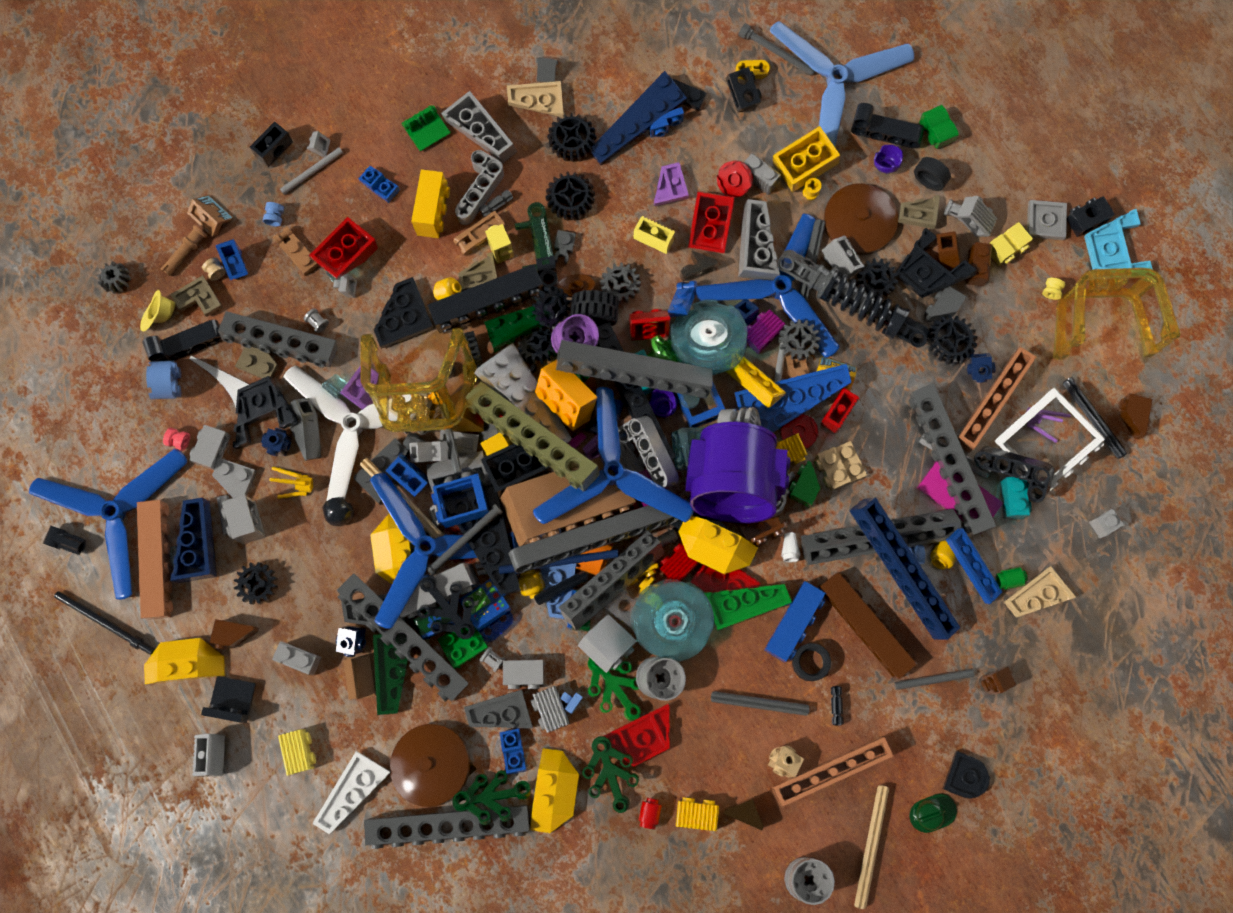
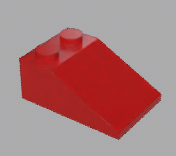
(711, 221)
(344, 249)
(649, 324)

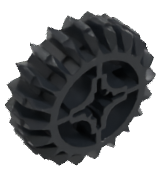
(571, 128)
(553, 198)
(965, 337)

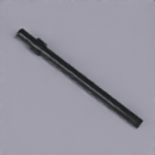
(135, 641)

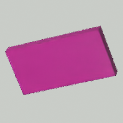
(936, 489)

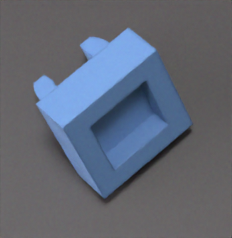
(572, 702)

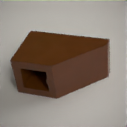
(948, 250)
(998, 681)

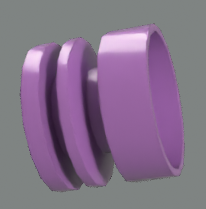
(580, 329)

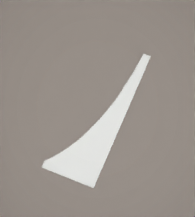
(229, 382)

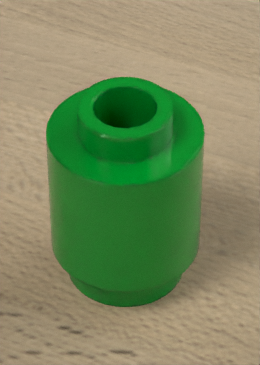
(1011, 578)

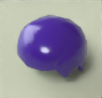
(888, 159)
(663, 403)

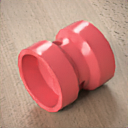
(177, 439)

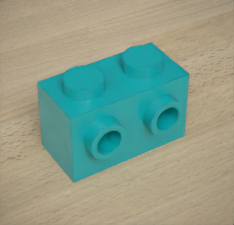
(1015, 498)

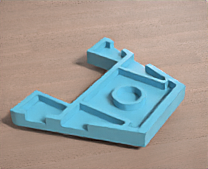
(1108, 246)

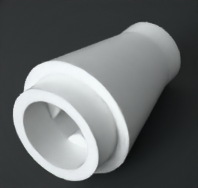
(790, 548)

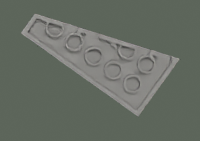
(513, 380)

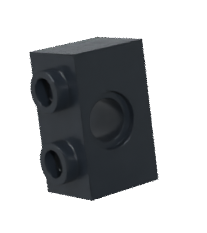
(271, 144)
(1082, 223)

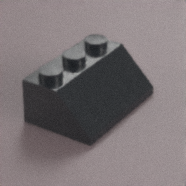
(512, 467)

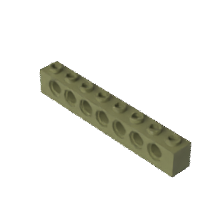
(484, 395)

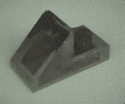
(702, 265)

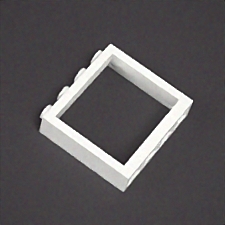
(1079, 458)

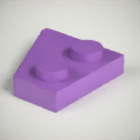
(671, 185)

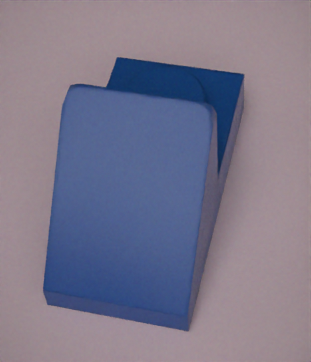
(232, 259)

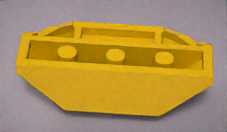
(715, 546)
(389, 549)
(183, 661)
(554, 791)

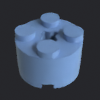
(163, 380)

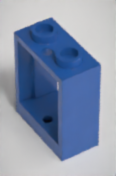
(704, 417)
(457, 485)

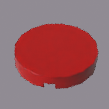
(734, 178)
(804, 426)

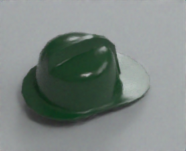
(933, 813)

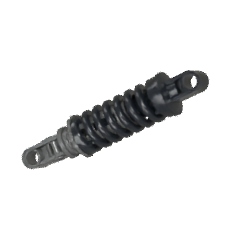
(855, 298)

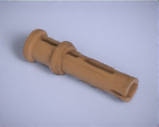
(189, 243)

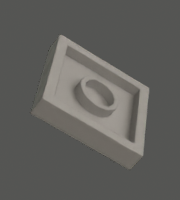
(1047, 219)

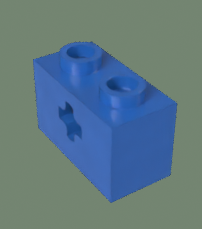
(407, 474)

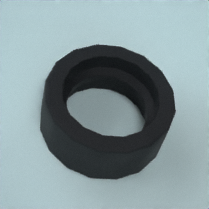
(932, 173)
(825, 657)

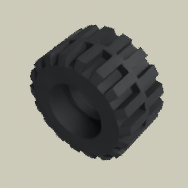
(597, 305)

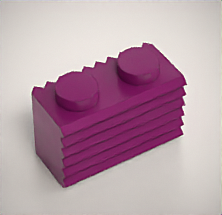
(764, 331)

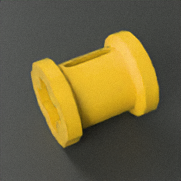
(812, 188)

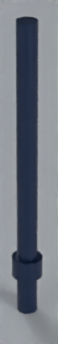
(570, 560)

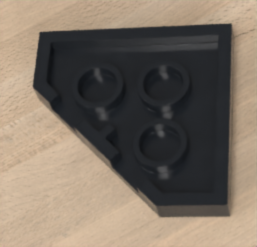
(402, 315)

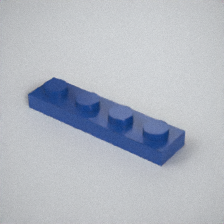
(974, 566)

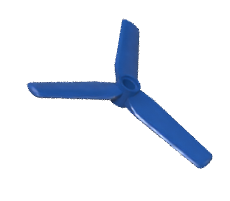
(792, 302)
(627, 481)
(126, 500)
(415, 565)

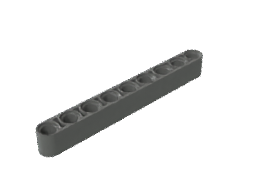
(588, 538)

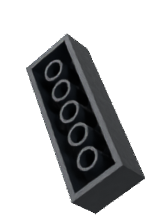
(486, 299)

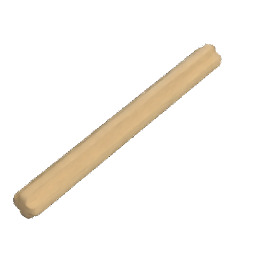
(428, 526)
(871, 847)

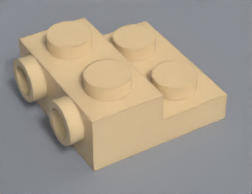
(840, 466)

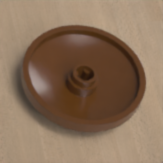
(863, 216)
(429, 765)

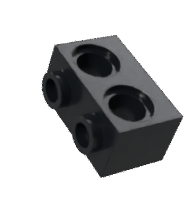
(738, 90)

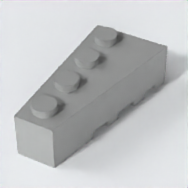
(475, 123)
(757, 247)
(461, 573)

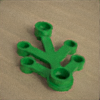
(613, 683)

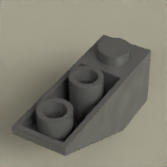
(306, 430)

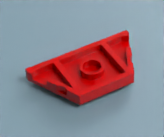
(643, 736)

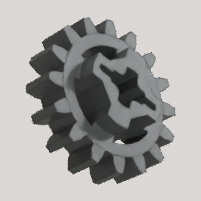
(622, 275)
(792, 340)

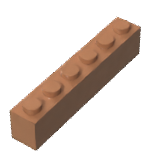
(995, 399)
(154, 560)
(832, 771)

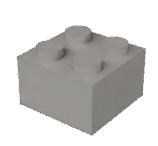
(242, 519)

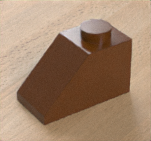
(1135, 413)
(230, 634)

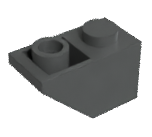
(947, 304)

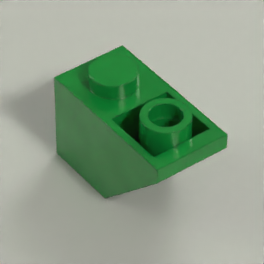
(806, 487)

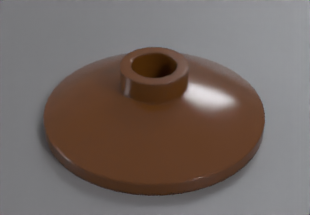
(576, 283)

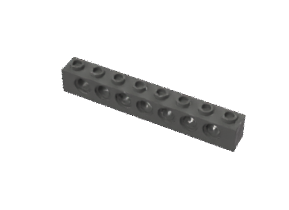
(930, 396)
(852, 541)
(457, 682)
(375, 838)

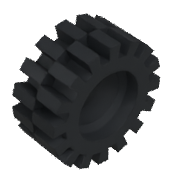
(473, 345)

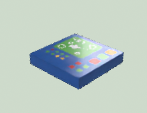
(488, 605)

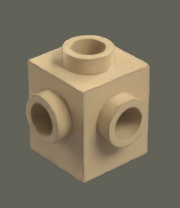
(785, 761)

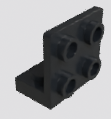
(230, 700)

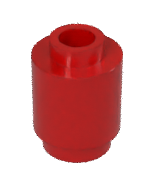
(650, 813)

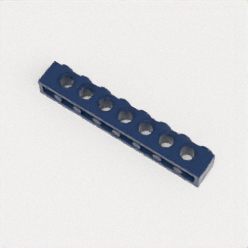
(904, 568)

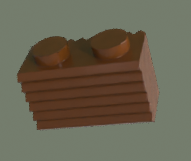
(980, 259)

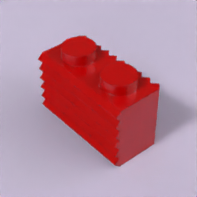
(839, 410)
(678, 565)

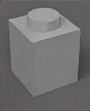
(1106, 523)

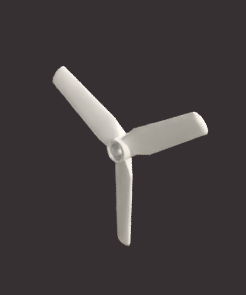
(337, 411)

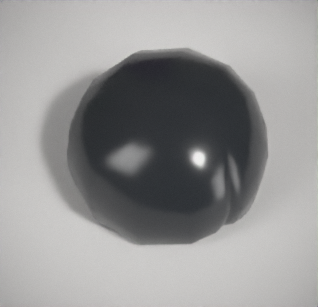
(338, 511)

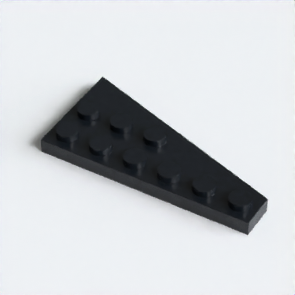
(491, 542)

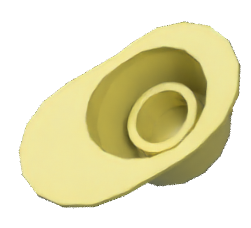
(158, 311)

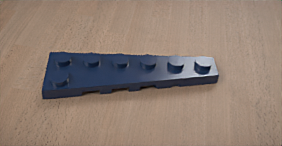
(656, 101)

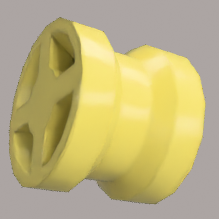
(1053, 288)

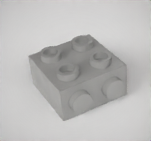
(607, 644)

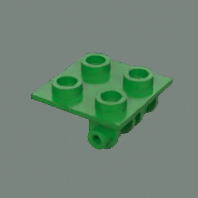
(425, 128)
(462, 650)

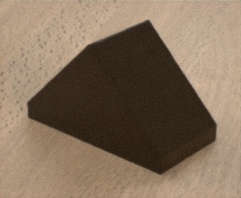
(746, 813)

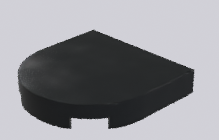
(966, 776)

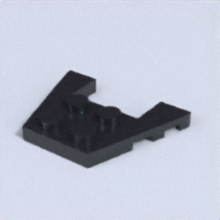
(925, 274)
(258, 402)

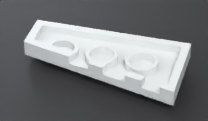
(354, 785)

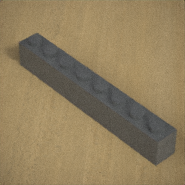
(634, 369)

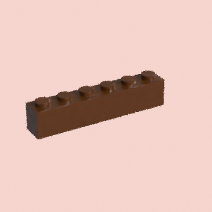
(867, 626)

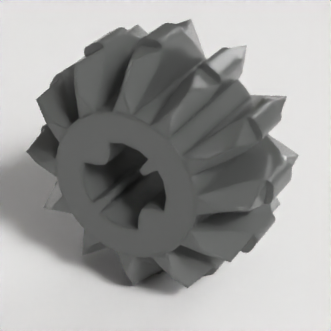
(120, 275)

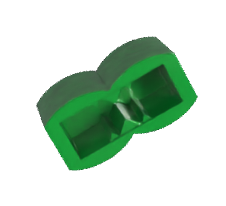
(939, 127)

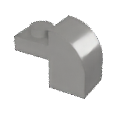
(429, 451)

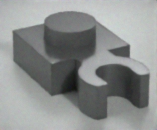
(564, 243)

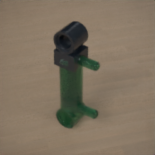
(542, 243)

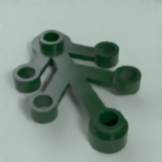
(610, 771)
(489, 797)

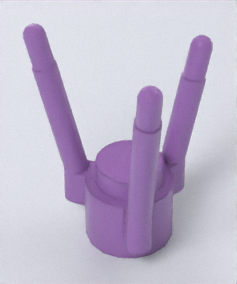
(1046, 415)

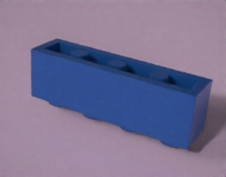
(795, 621)

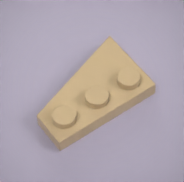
(537, 97)
(1039, 593)

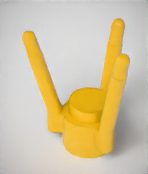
(304, 484)

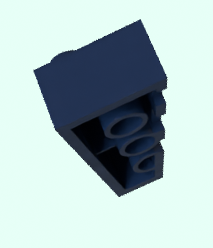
(195, 543)

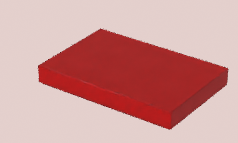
(713, 581)

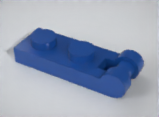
(682, 299)

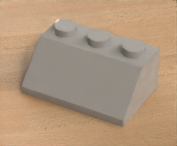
(443, 471)

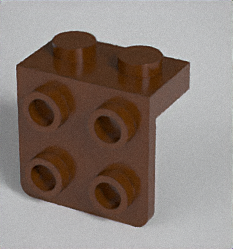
(759, 532)

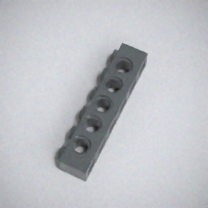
(233, 323)
(612, 580)

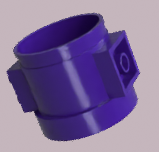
(736, 473)

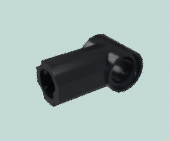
(62, 539)

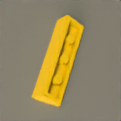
(757, 382)

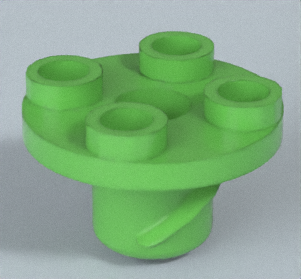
(662, 349)

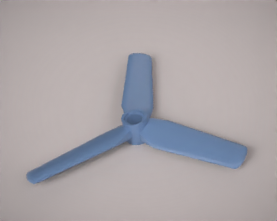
(854, 71)

